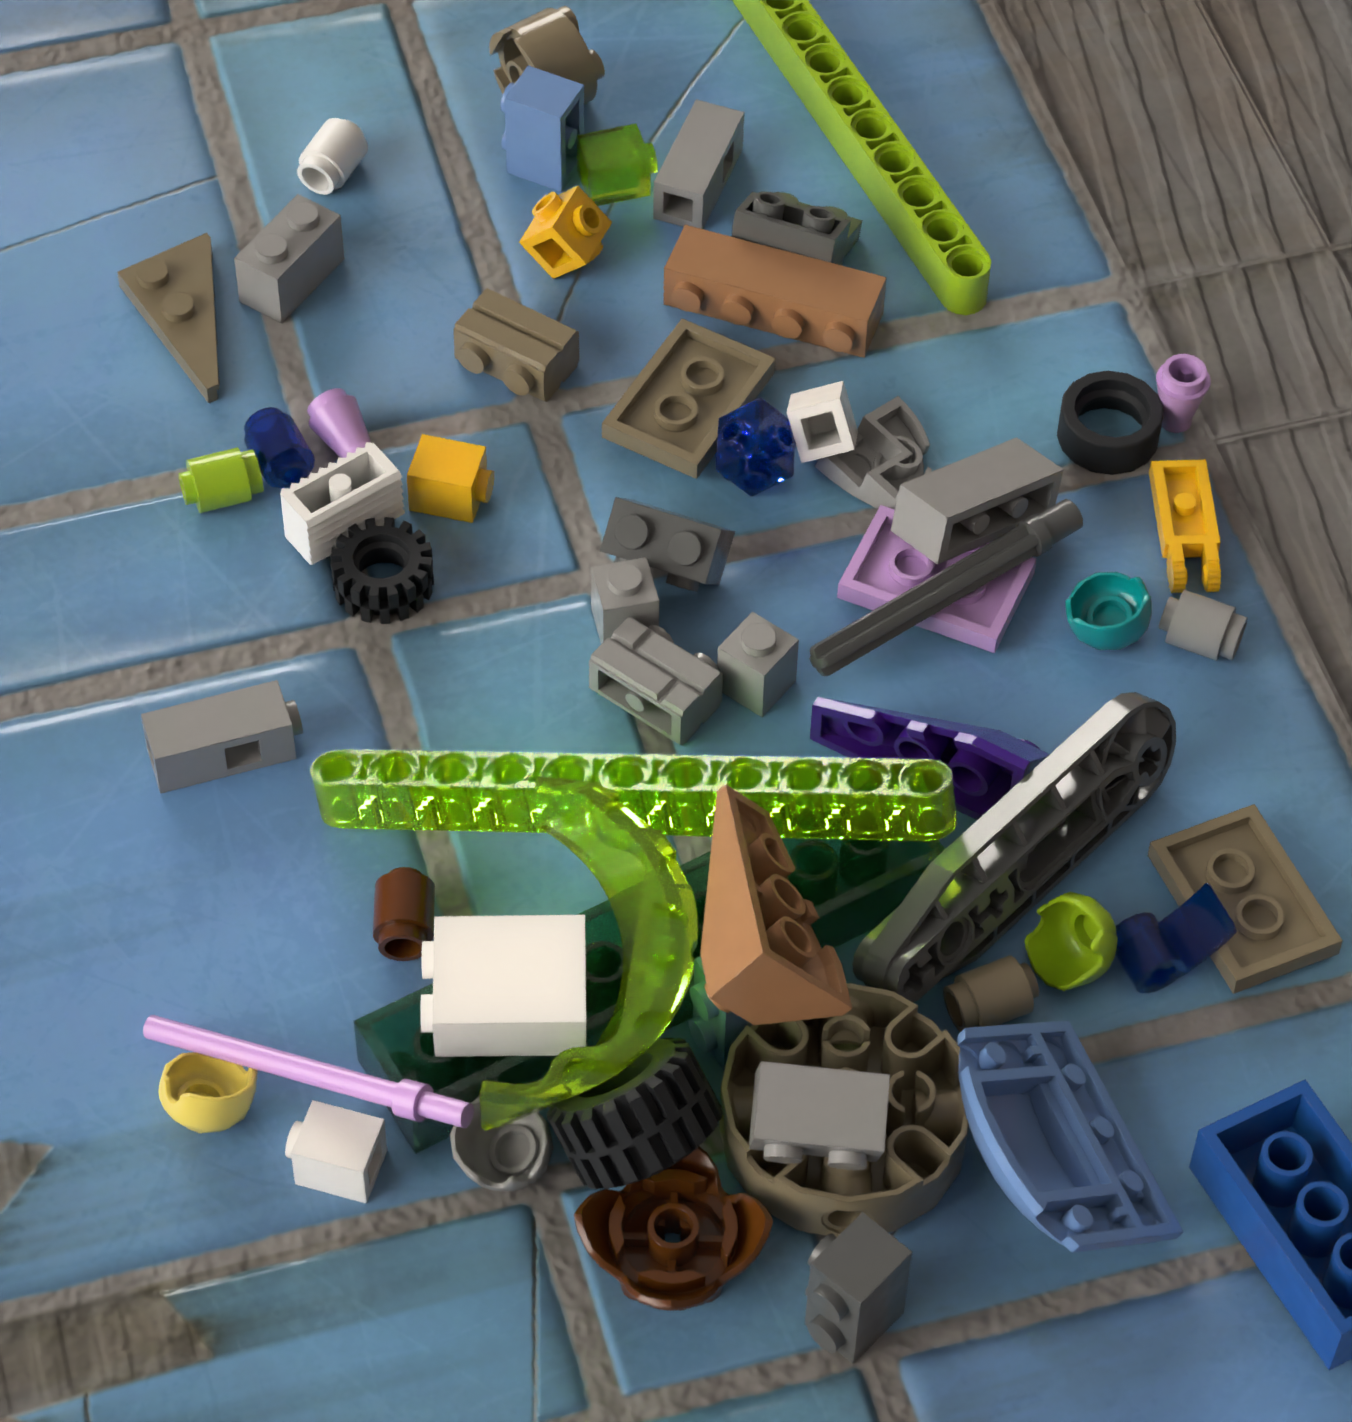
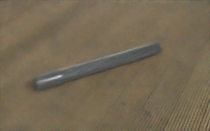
(1030, 538)

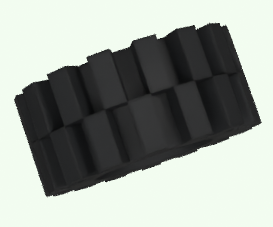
(376, 546)

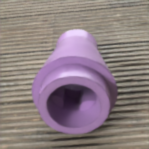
(1181, 388)
(338, 421)

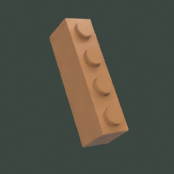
(774, 291)

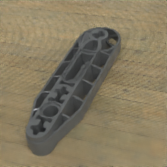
(1021, 847)

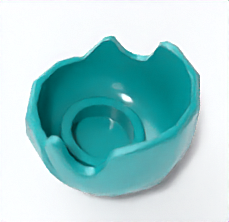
(1109, 610)

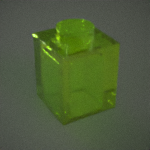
(615, 164)

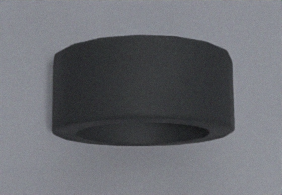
(1115, 392)

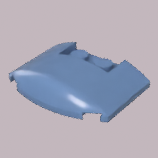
(1058, 1138)

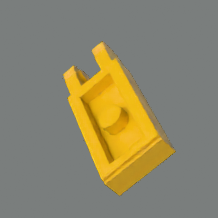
(1186, 520)

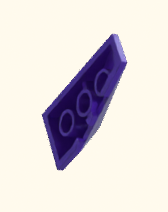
(981, 759)

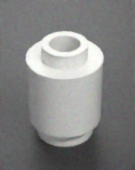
(332, 156)

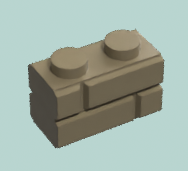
(516, 345)

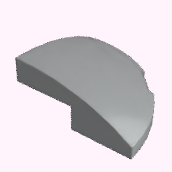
(885, 455)

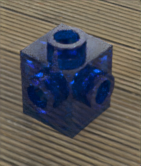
(755, 447)

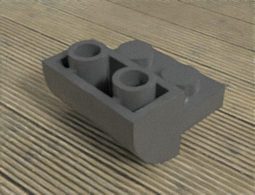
(796, 227)

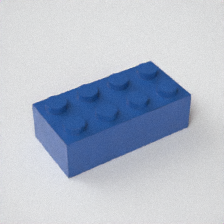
(1287, 1195)

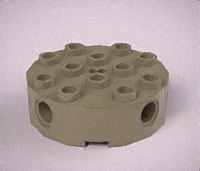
(922, 1126)

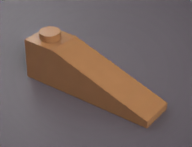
(758, 928)

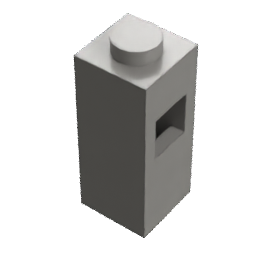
(698, 165)
(221, 735)

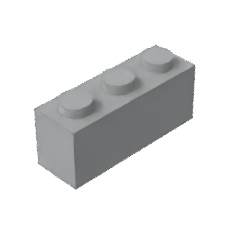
(974, 499)

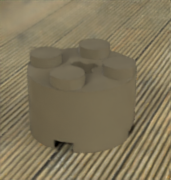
(549, 43)

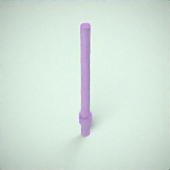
(407, 1098)

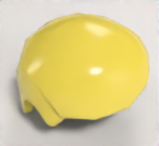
(206, 1092)

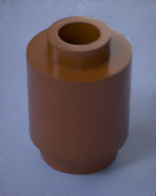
(403, 913)

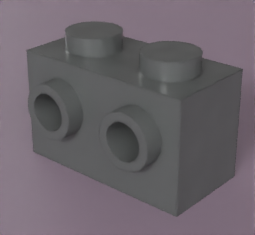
(672, 542)
(856, 1287)

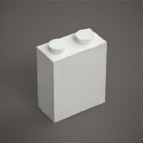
(505, 985)

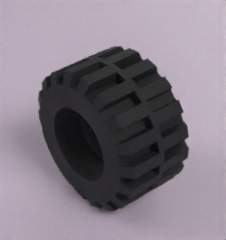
(638, 1118)

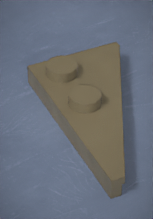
(178, 303)

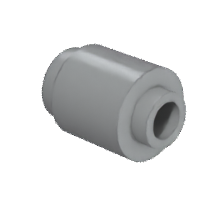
(1203, 625)

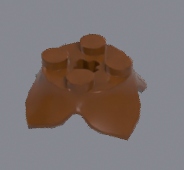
(715, 1229)

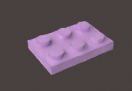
(890, 566)

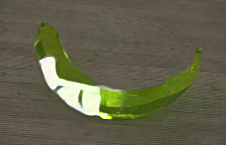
(656, 931)

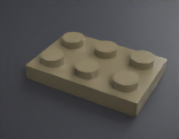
(681, 395)
(1260, 889)

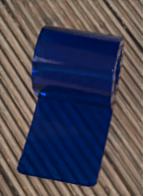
(1166, 950)

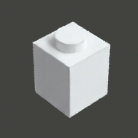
(822, 422)
(337, 1151)

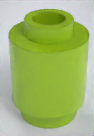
(221, 479)

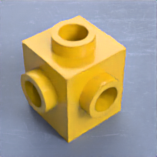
(565, 231)

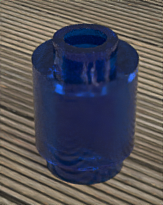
(278, 447)

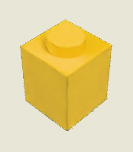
(449, 478)

